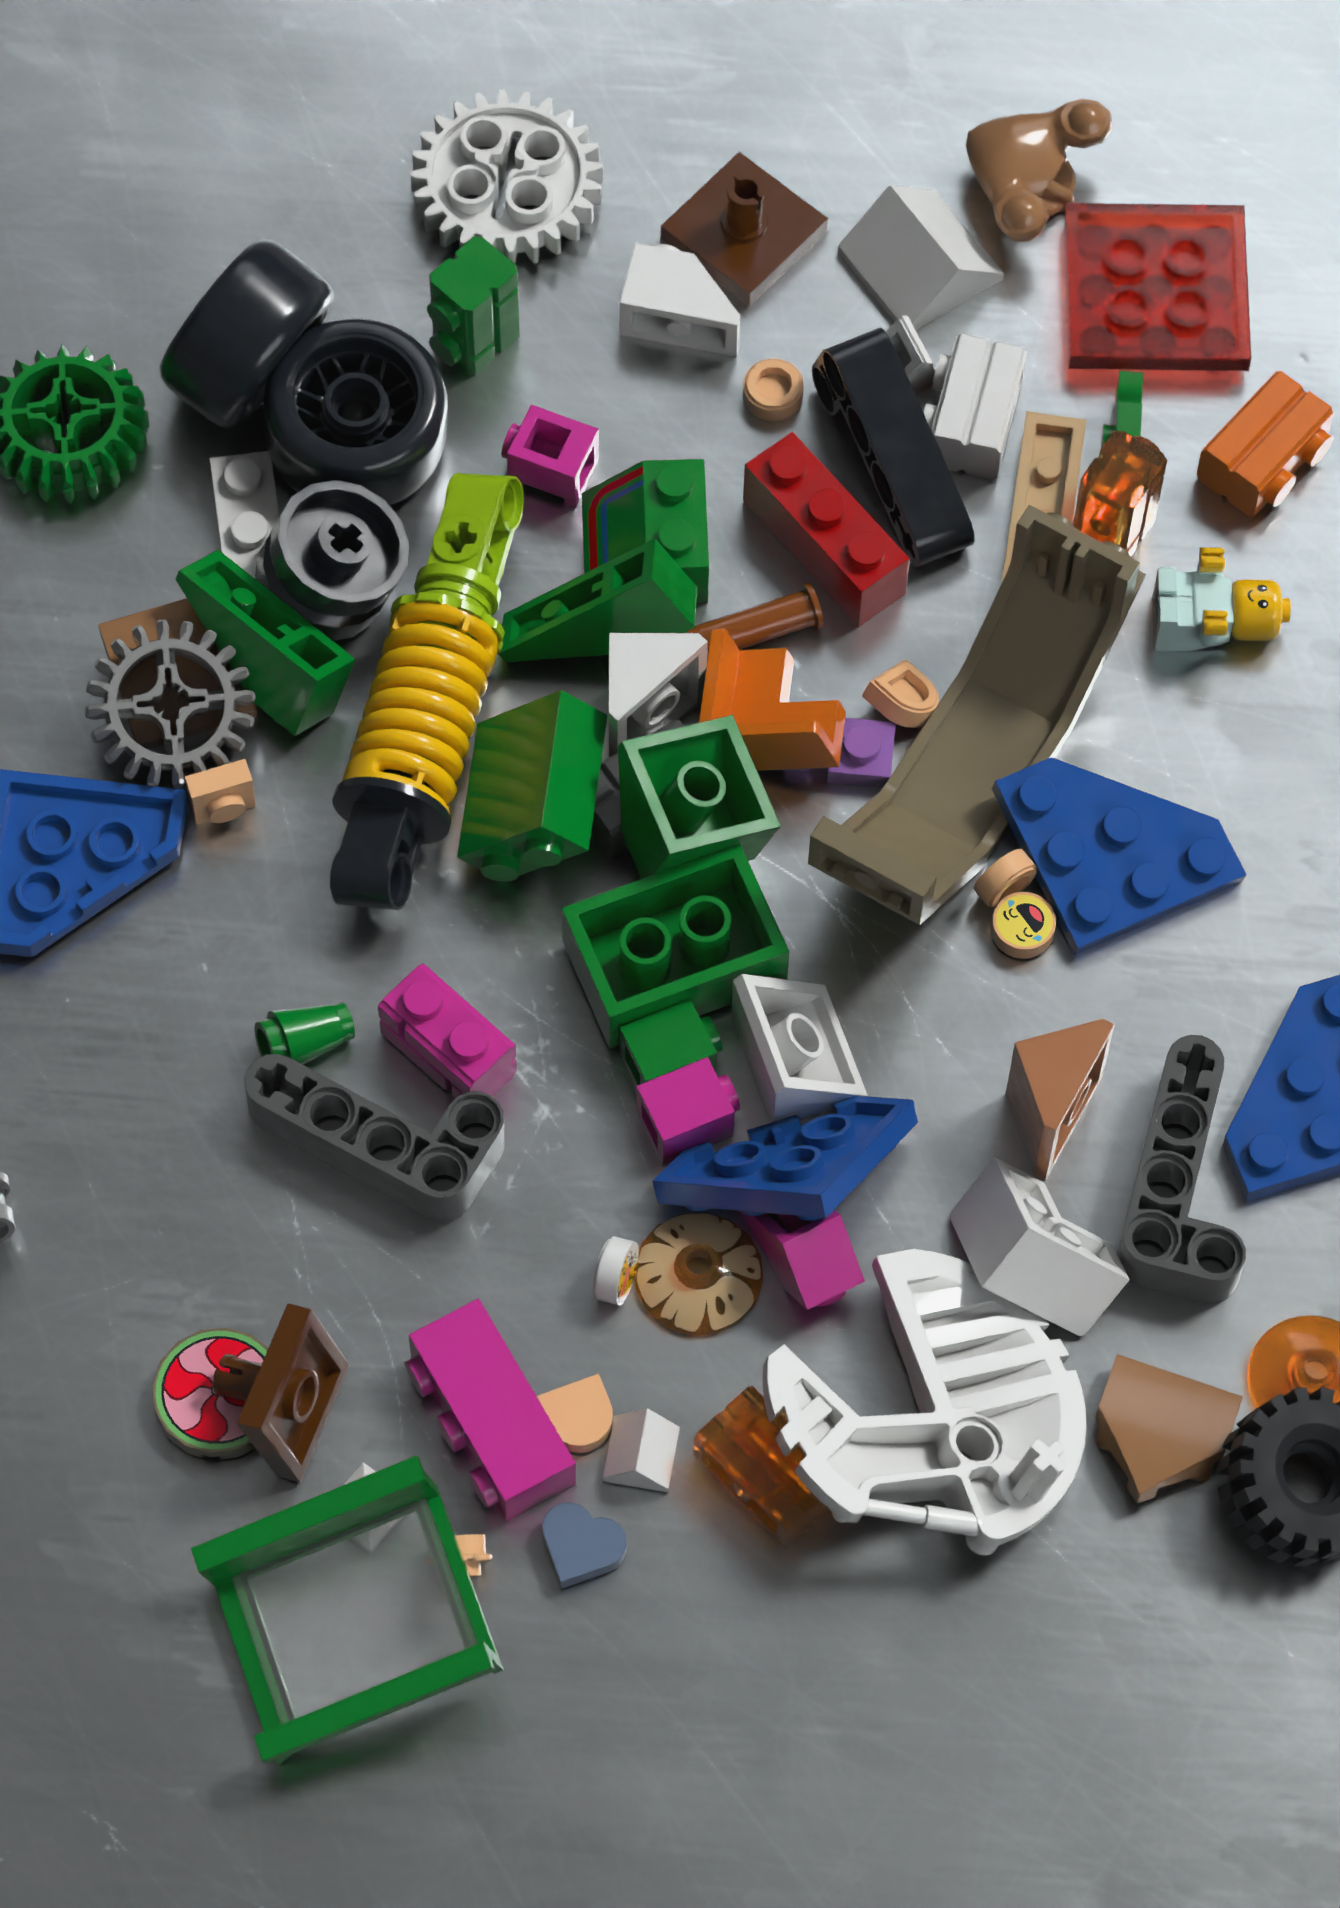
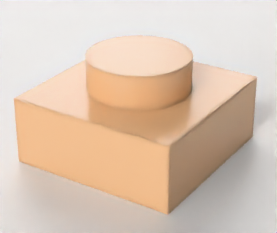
(221, 792)

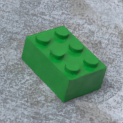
(673, 940)

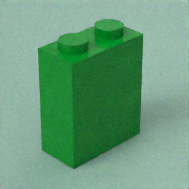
(532, 786)

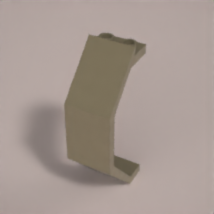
(1000, 715)

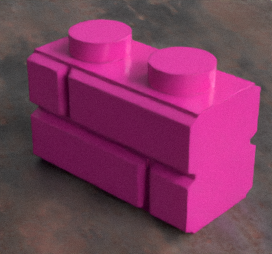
(446, 1035)

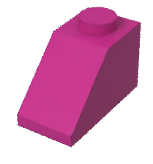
(808, 1257)

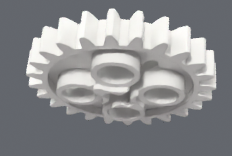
(454, 168)

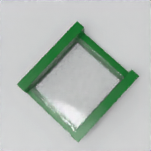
(348, 1607)

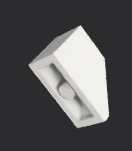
(676, 302)

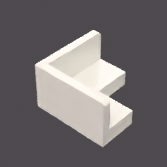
(1032, 1253)

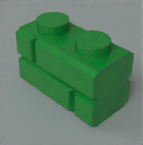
(474, 306)

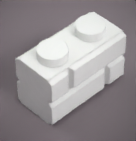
(976, 403)

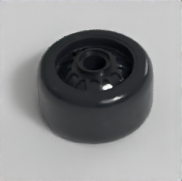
(243, 331)
(356, 409)

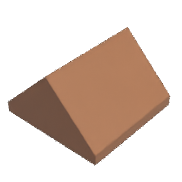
(1052, 1085)

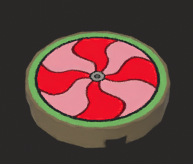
(186, 1399)

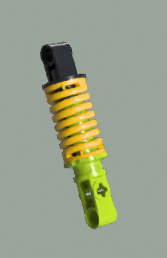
(425, 696)

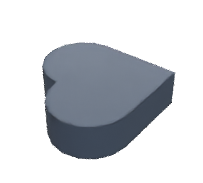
(581, 1544)

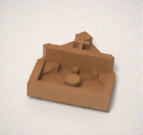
(1162, 1425)

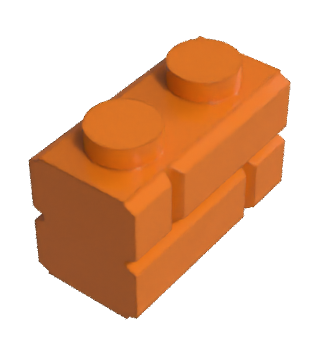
(1266, 444)

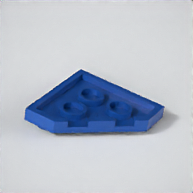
(76, 849)
(1112, 851)
(1292, 1109)
(790, 1164)

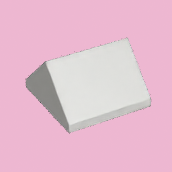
(917, 255)
(653, 681)
(793, 1046)

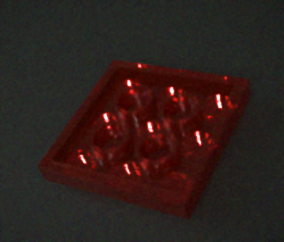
(1157, 287)

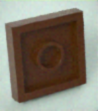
(745, 228)
(288, 1392)

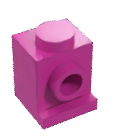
(552, 453)

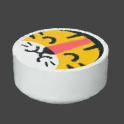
(615, 1270)

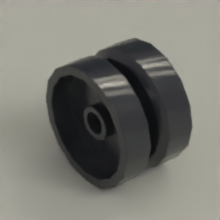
(335, 556)

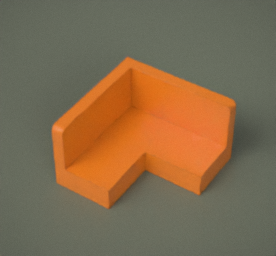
(756, 692)

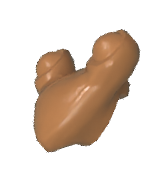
(1026, 164)

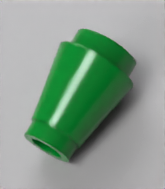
(304, 1031)

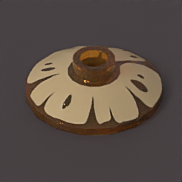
(694, 1301)

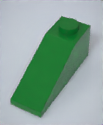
(625, 595)
(289, 660)

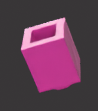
(687, 1109)

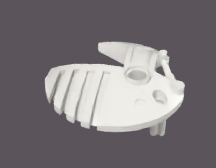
(982, 1388)

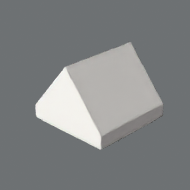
(912, 354)
(641, 1450)

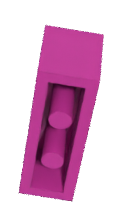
(490, 1411)

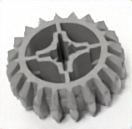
(140, 706)

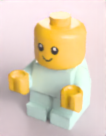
(1206, 608)

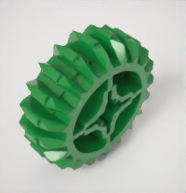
(99, 435)

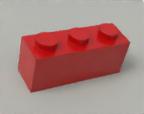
(825, 529)

